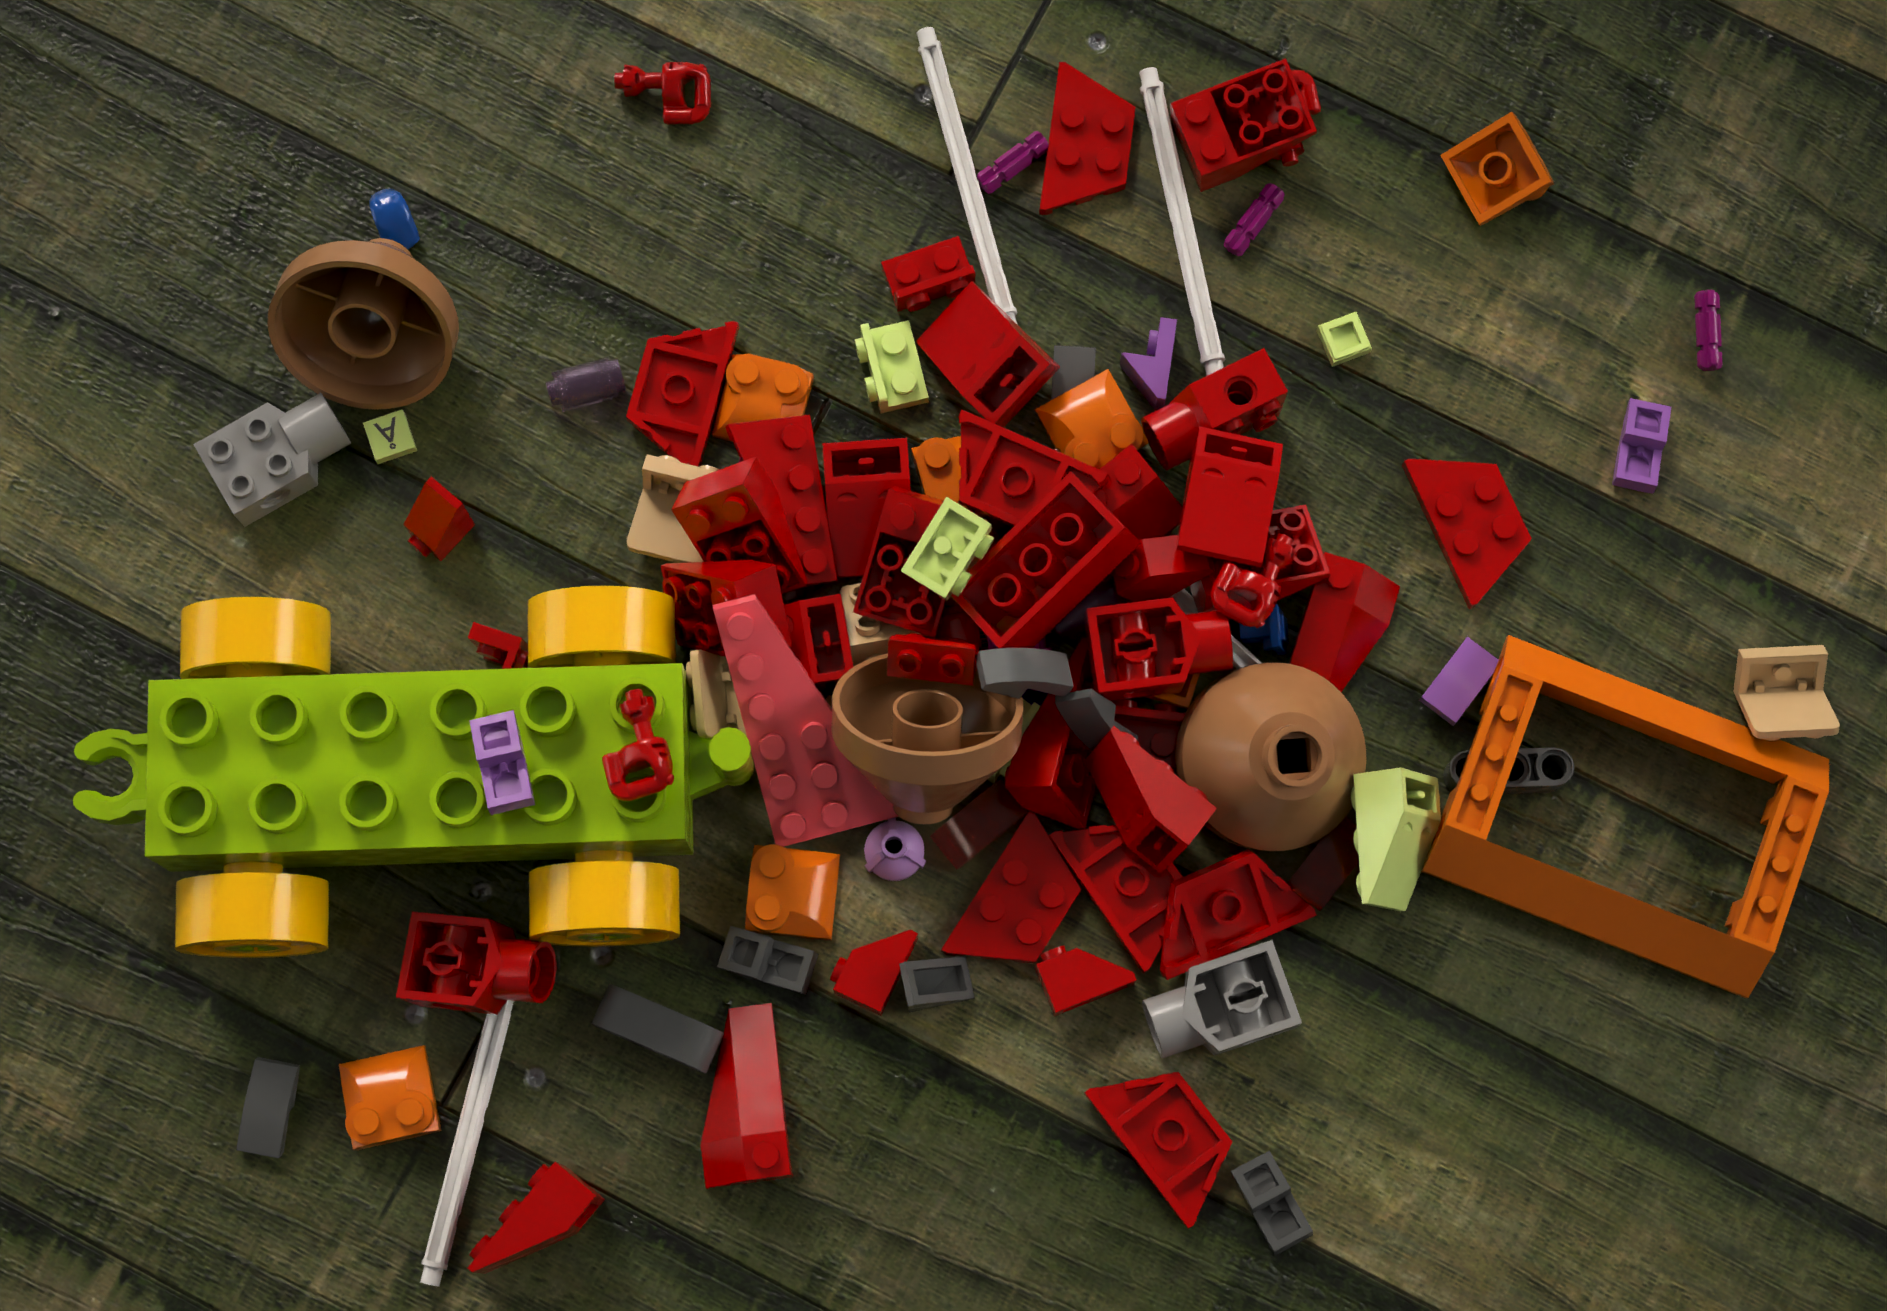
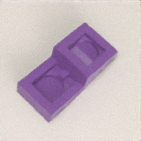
(1641, 445)
(1459, 681)
(502, 762)

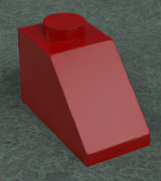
(437, 521)
(1159, 570)
(873, 971)
(1079, 978)

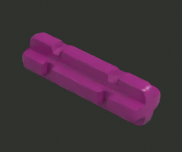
(1012, 162)
(1254, 219)
(1708, 330)

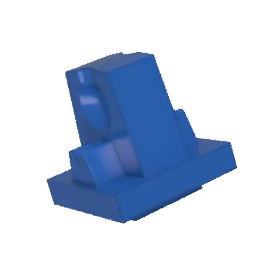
(1272, 634)

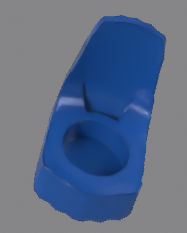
(393, 217)

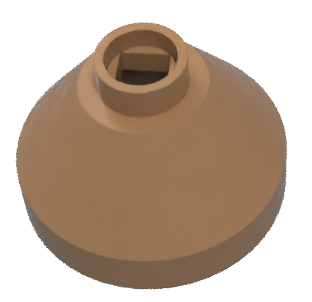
(363, 324)
(922, 738)
(1231, 755)

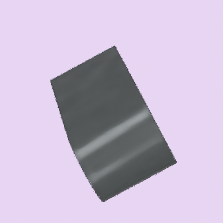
(1528, 765)
(657, 1028)

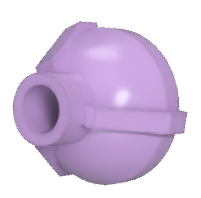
(898, 865)

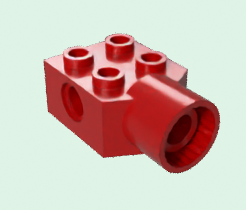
(1211, 404)
(1153, 647)
(472, 965)

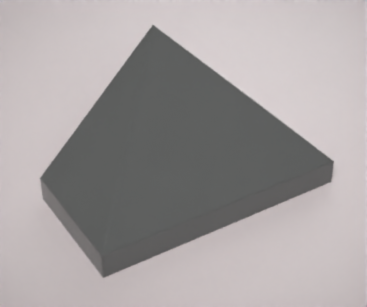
(936, 982)

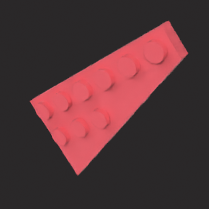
(800, 771)

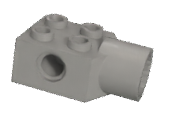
(271, 455)
(1224, 1004)

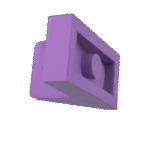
(1149, 372)

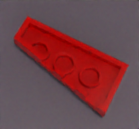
(791, 462)

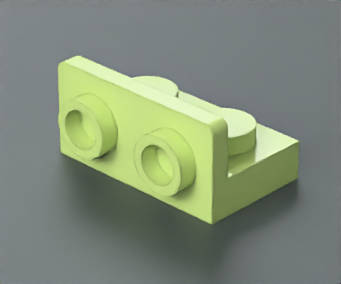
(893, 366)
(948, 549)

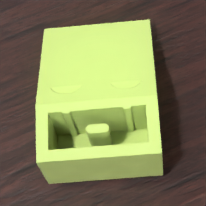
(1393, 833)

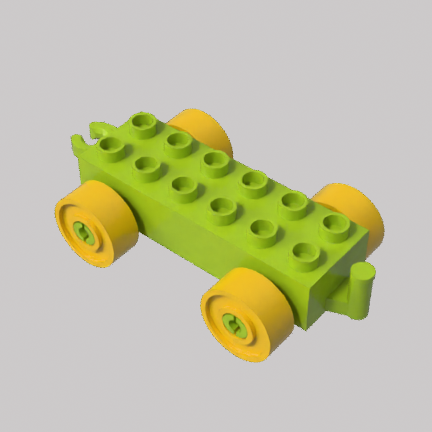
(288, 766)

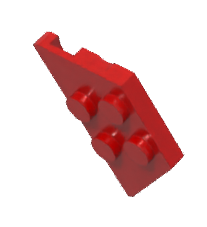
(1086, 142)
(681, 389)
(1011, 473)
(1470, 520)
(1121, 886)
(1018, 901)
(1225, 911)
(1167, 1136)

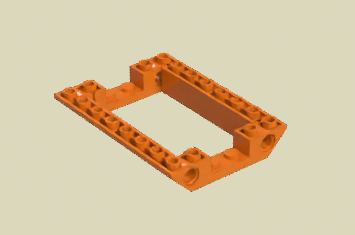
(1754, 922)

